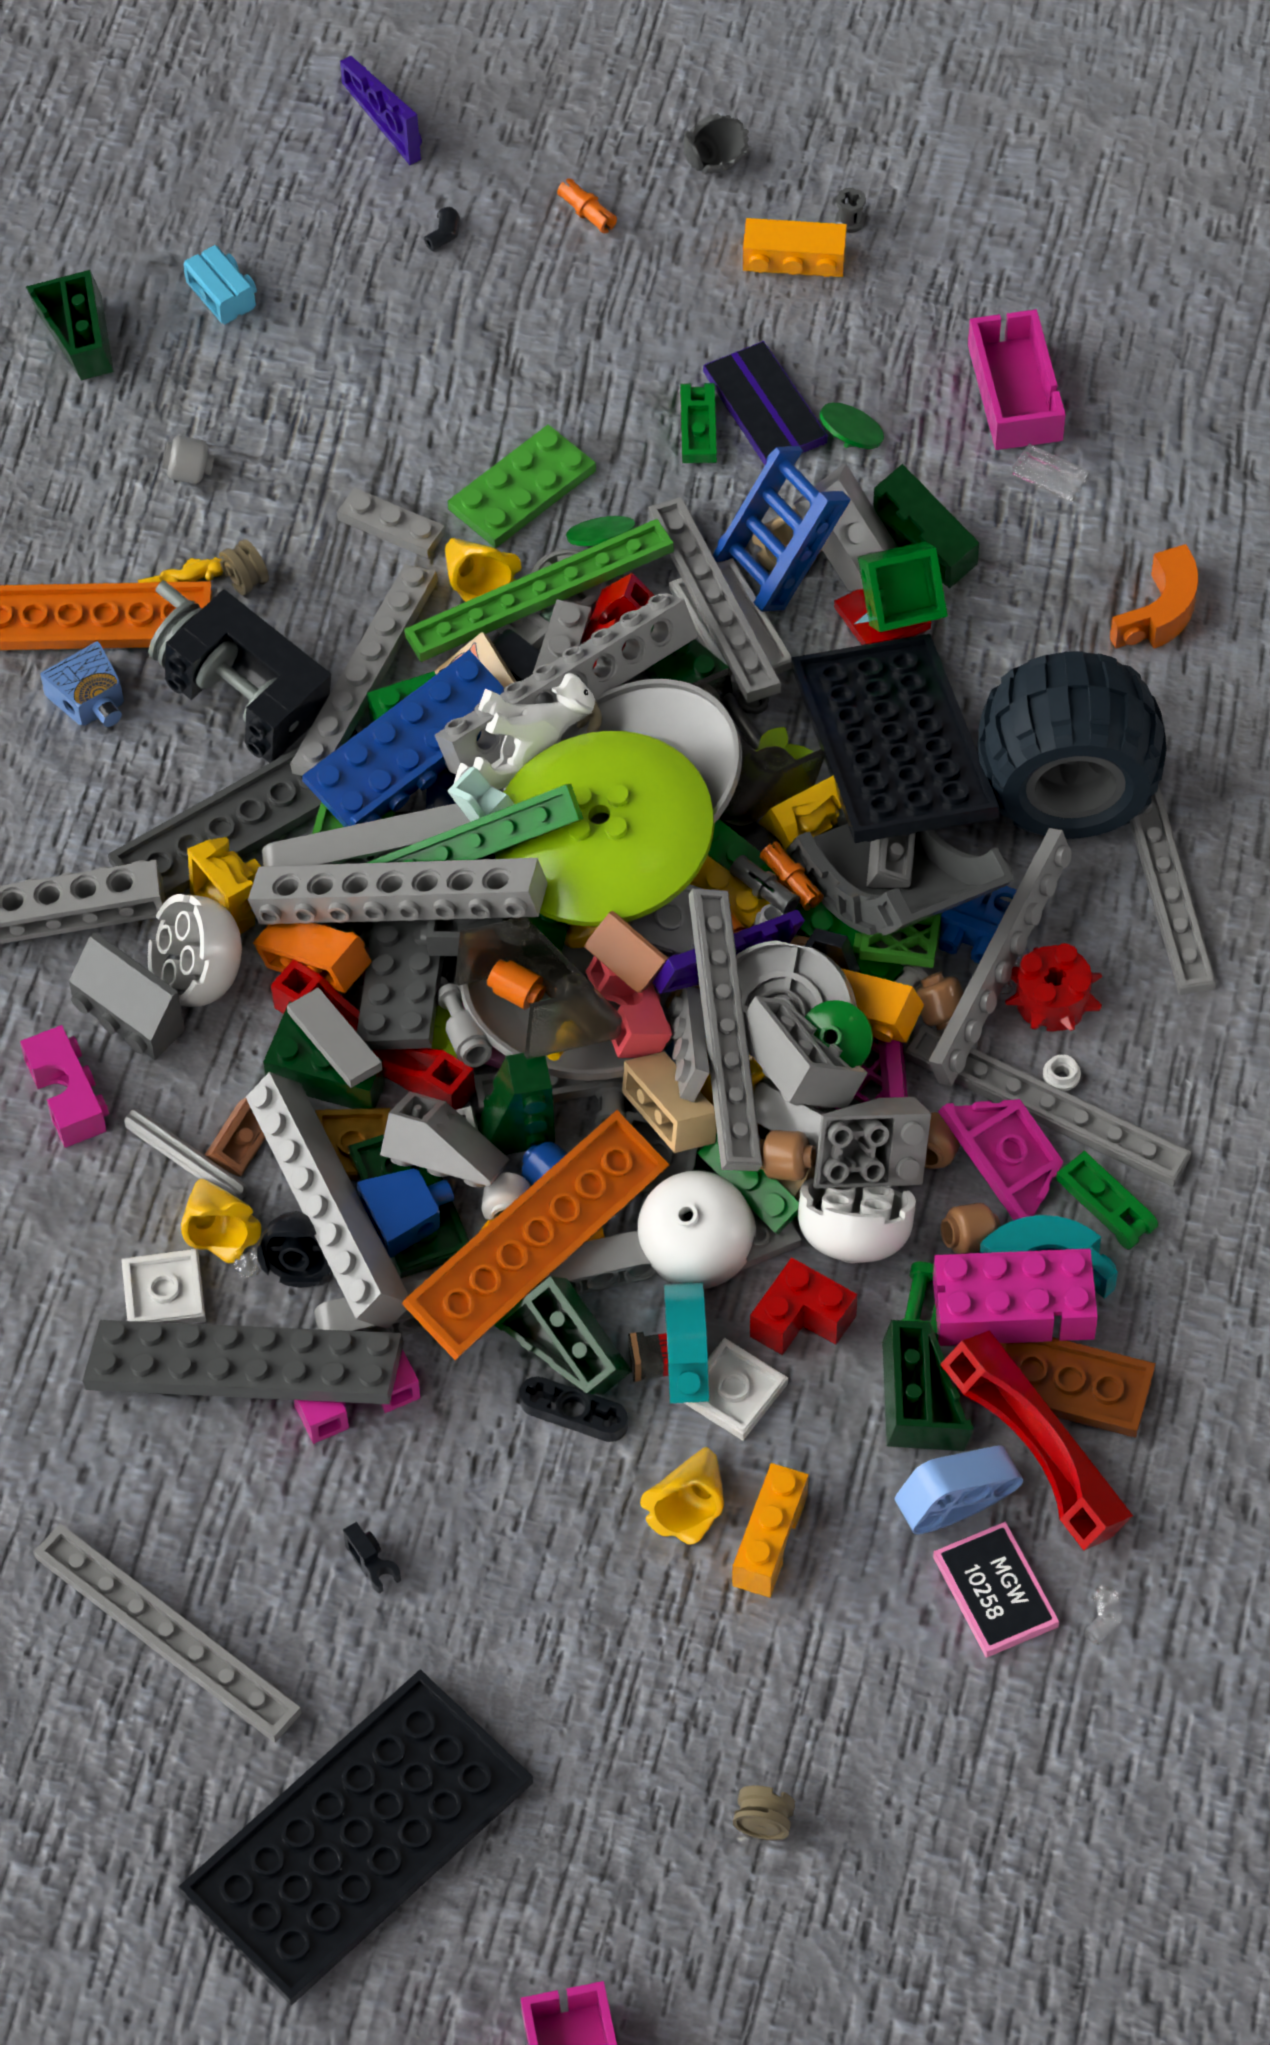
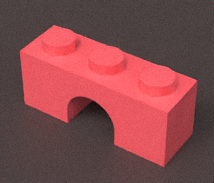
(643, 1020)

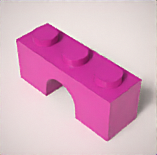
(54, 1060)
(328, 1418)

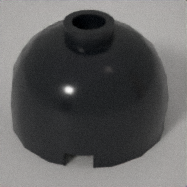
(292, 1251)

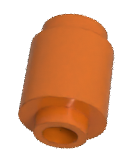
(516, 983)

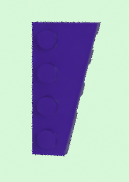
(386, 110)
(681, 969)

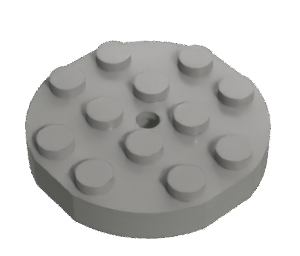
(792, 974)

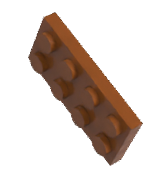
(1086, 1382)

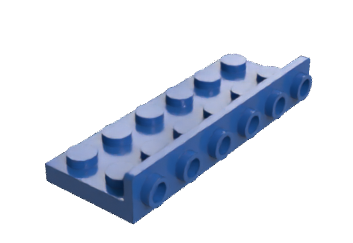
(399, 749)

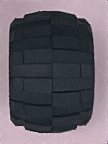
(1072, 744)

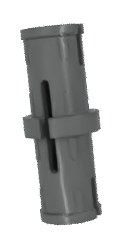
(747, 872)

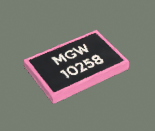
(996, 1589)

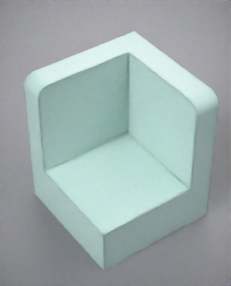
(476, 796)

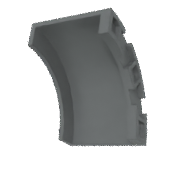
(938, 883)

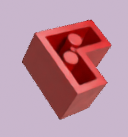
(800, 1300)

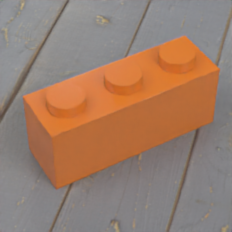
(327, 951)

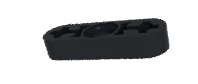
(544, 1411)

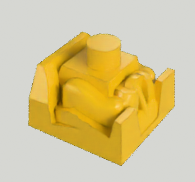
(807, 811)
(223, 877)

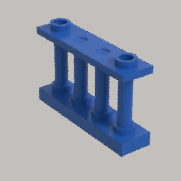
(808, 533)

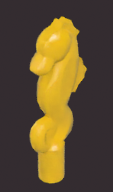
(192, 571)

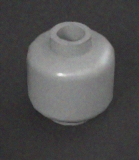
(187, 459)

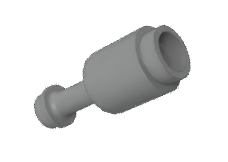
(462, 1030)

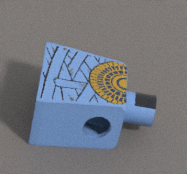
(85, 687)

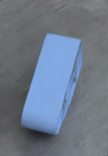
(956, 1487)

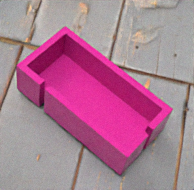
(1016, 380)
(1015, 1295)
(584, 2024)

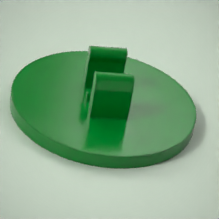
(851, 426)
(599, 530)

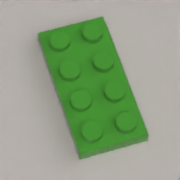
(521, 486)

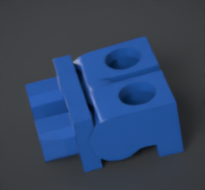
(974, 923)

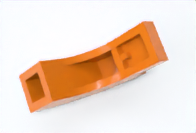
(1166, 618)

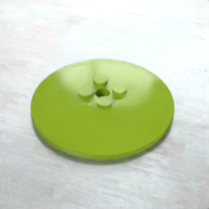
(645, 849)

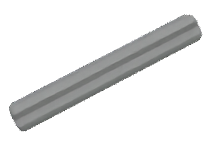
(182, 1153)

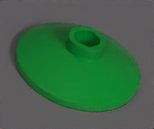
(851, 1026)

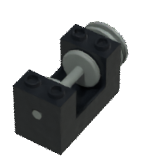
(239, 646)

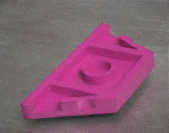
(1006, 1151)

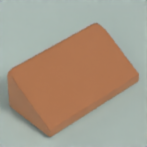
(626, 952)
(237, 1140)

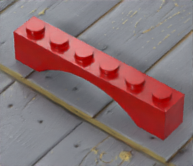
(416, 1070)
(1082, 1494)

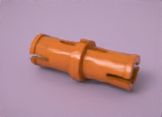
(587, 205)
(791, 875)

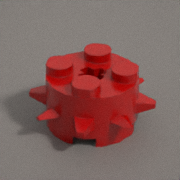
(1054, 987)

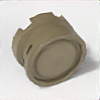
(244, 566)
(764, 1813)

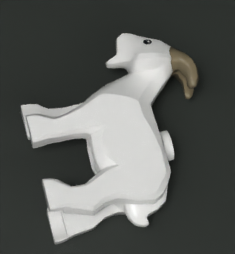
(533, 727)

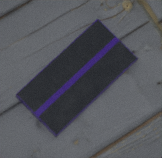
(764, 401)

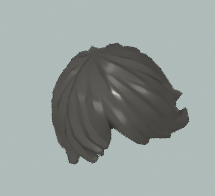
(715, 143)

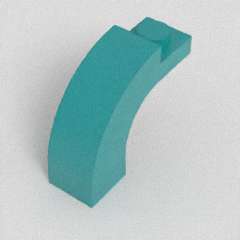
(1054, 1233)
(686, 1342)

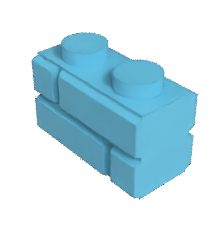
(220, 284)

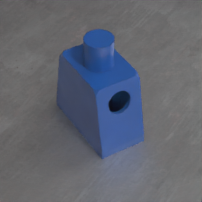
(403, 1207)

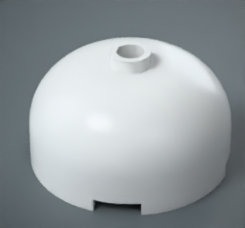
(207, 946)
(856, 1221)
(708, 1246)

